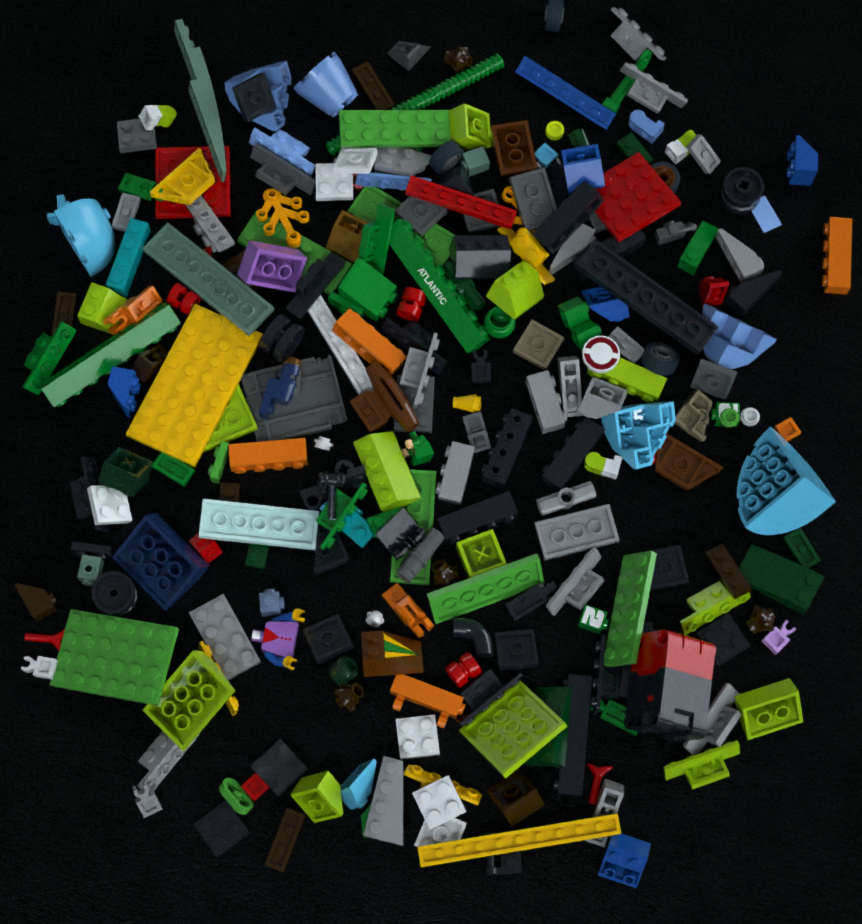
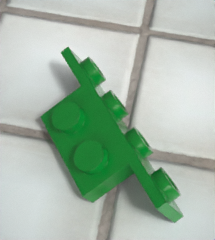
(376, 238)
(46, 356)
(344, 507)

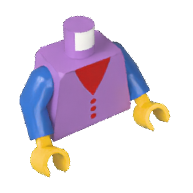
(280, 638)

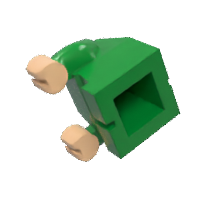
(418, 448)

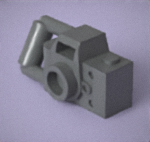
(673, 231)

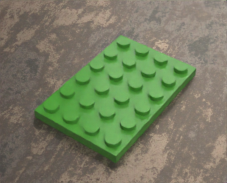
(114, 657)

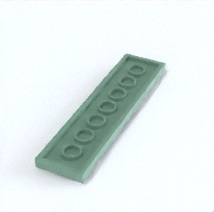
(208, 279)

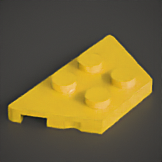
(186, 181)

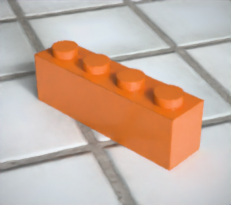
(838, 255)
(368, 342)
(268, 454)

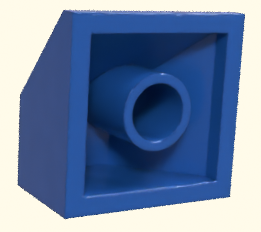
(606, 304)

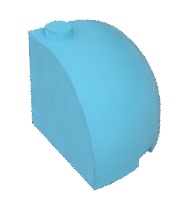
(88, 233)

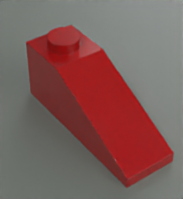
(713, 290)

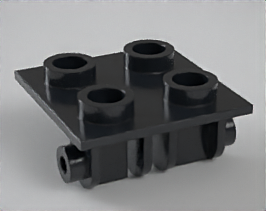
(400, 534)

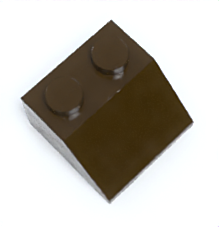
(515, 797)

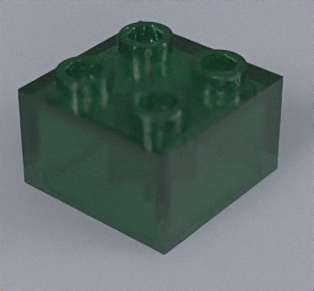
(125, 472)

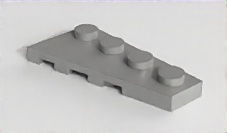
(386, 810)

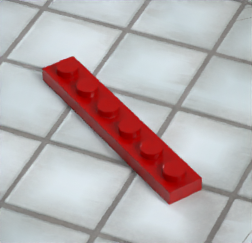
(461, 202)

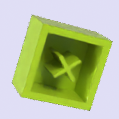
(480, 553)

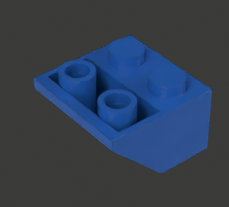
(802, 164)
(583, 165)
(124, 387)
(624, 859)

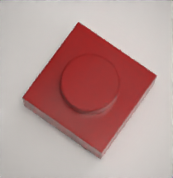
(255, 787)

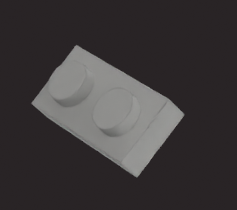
(703, 154)
(126, 209)
(629, 349)

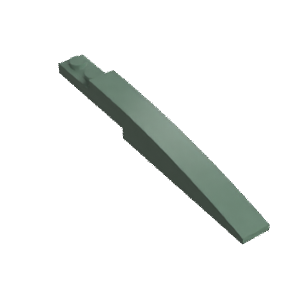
(202, 97)

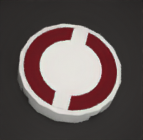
(600, 354)

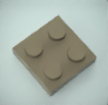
(538, 344)

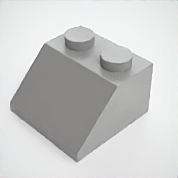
(602, 399)

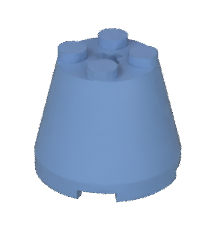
(328, 86)

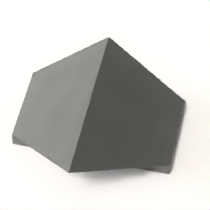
(408, 53)

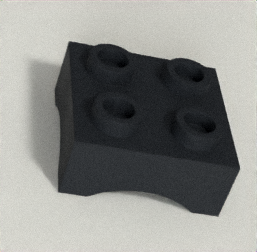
(279, 767)

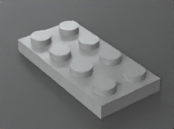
(576, 532)
(225, 637)

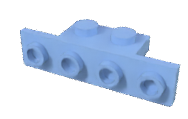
(286, 148)

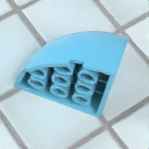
(779, 488)

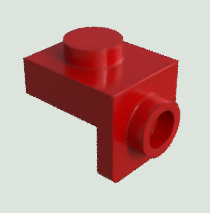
(206, 548)

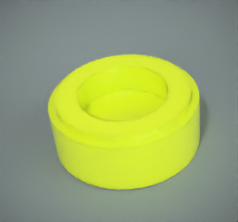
(554, 130)

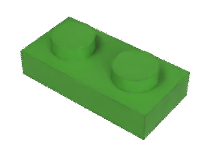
(221, 455)

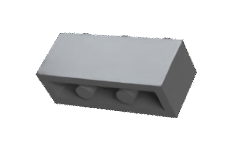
(546, 401)
(455, 472)

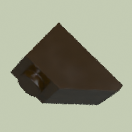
(149, 363)
(37, 601)

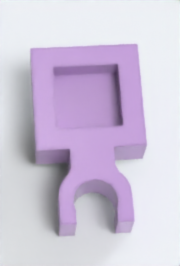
(777, 639)

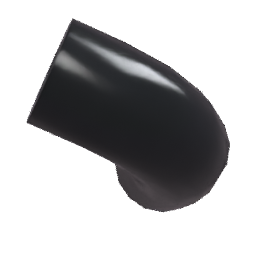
(476, 633)

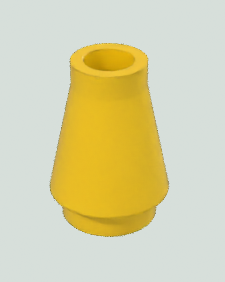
(468, 403)

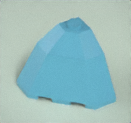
(639, 431)

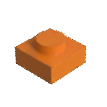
(788, 429)

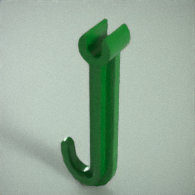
(614, 101)

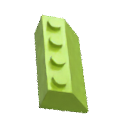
(387, 470)

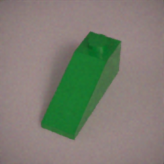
(697, 247)

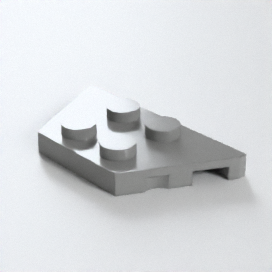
(401, 161)

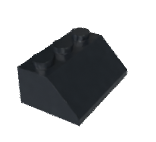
(480, 256)

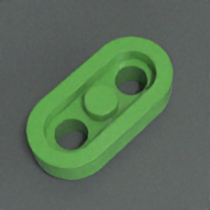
(236, 796)

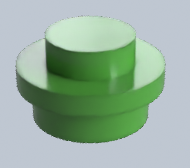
(729, 417)

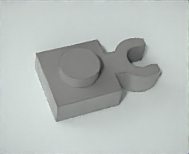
(147, 801)

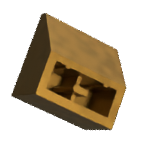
(346, 236)

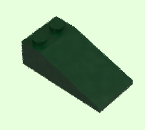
(780, 578)
(554, 752)

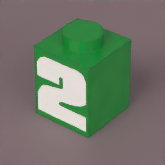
(719, 407)
(593, 619)

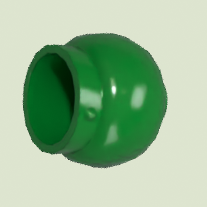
(499, 323)

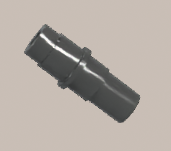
(420, 555)

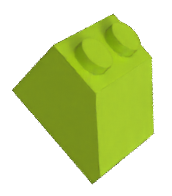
(470, 127)
(98, 305)
(319, 796)

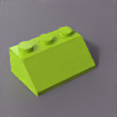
(517, 290)
(769, 708)

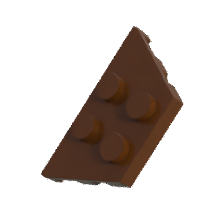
(683, 464)

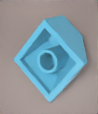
(358, 785)

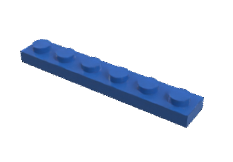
(565, 92)

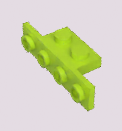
(709, 605)
(703, 767)

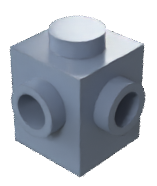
(271, 603)

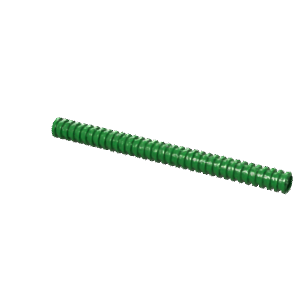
(439, 91)

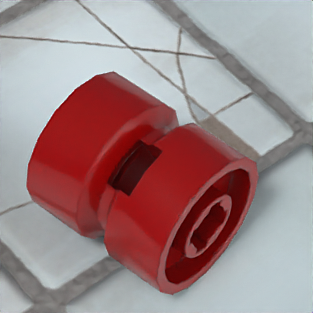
(182, 298)
(411, 305)
(462, 670)

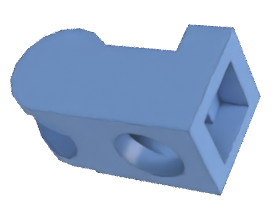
(644, 126)

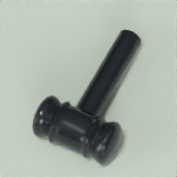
(332, 480)

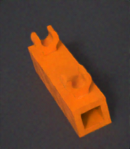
(427, 696)

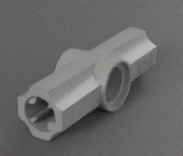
(577, 494)

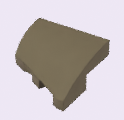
(694, 415)

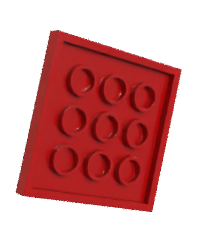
(216, 196)
(633, 197)

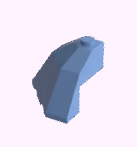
(278, 78)
(734, 340)

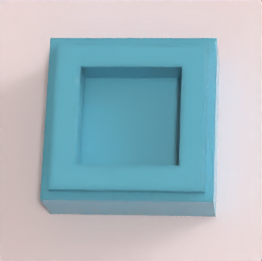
(545, 155)

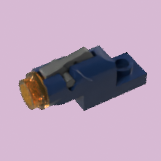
(282, 388)

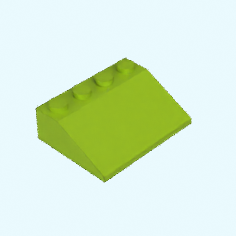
(190, 699)

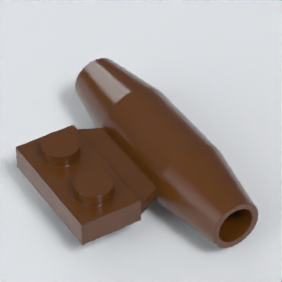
(384, 401)

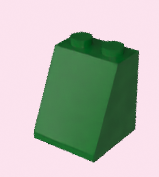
(368, 290)

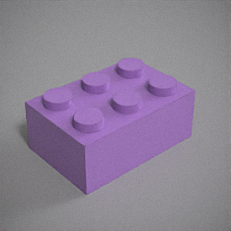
(271, 266)

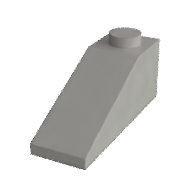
(573, 247)
(742, 259)
(570, 385)
(607, 804)

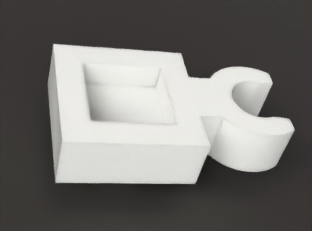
(42, 668)

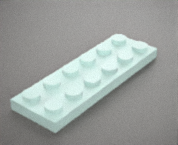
(258, 524)

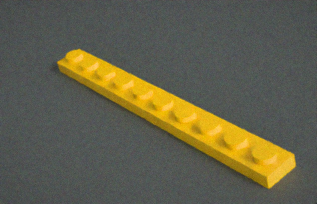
(519, 840)

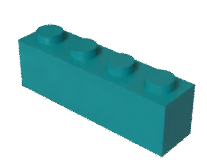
(128, 257)

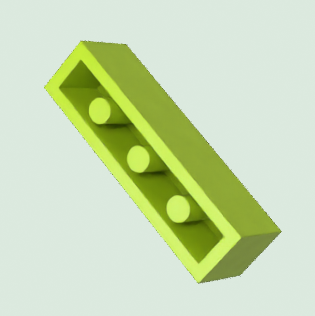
(634, 379)

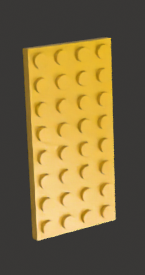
(194, 386)

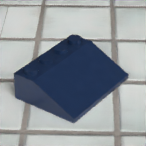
(160, 560)

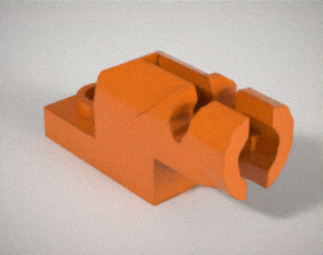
(133, 310)
(407, 610)

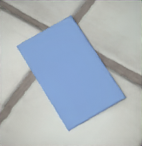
(765, 215)

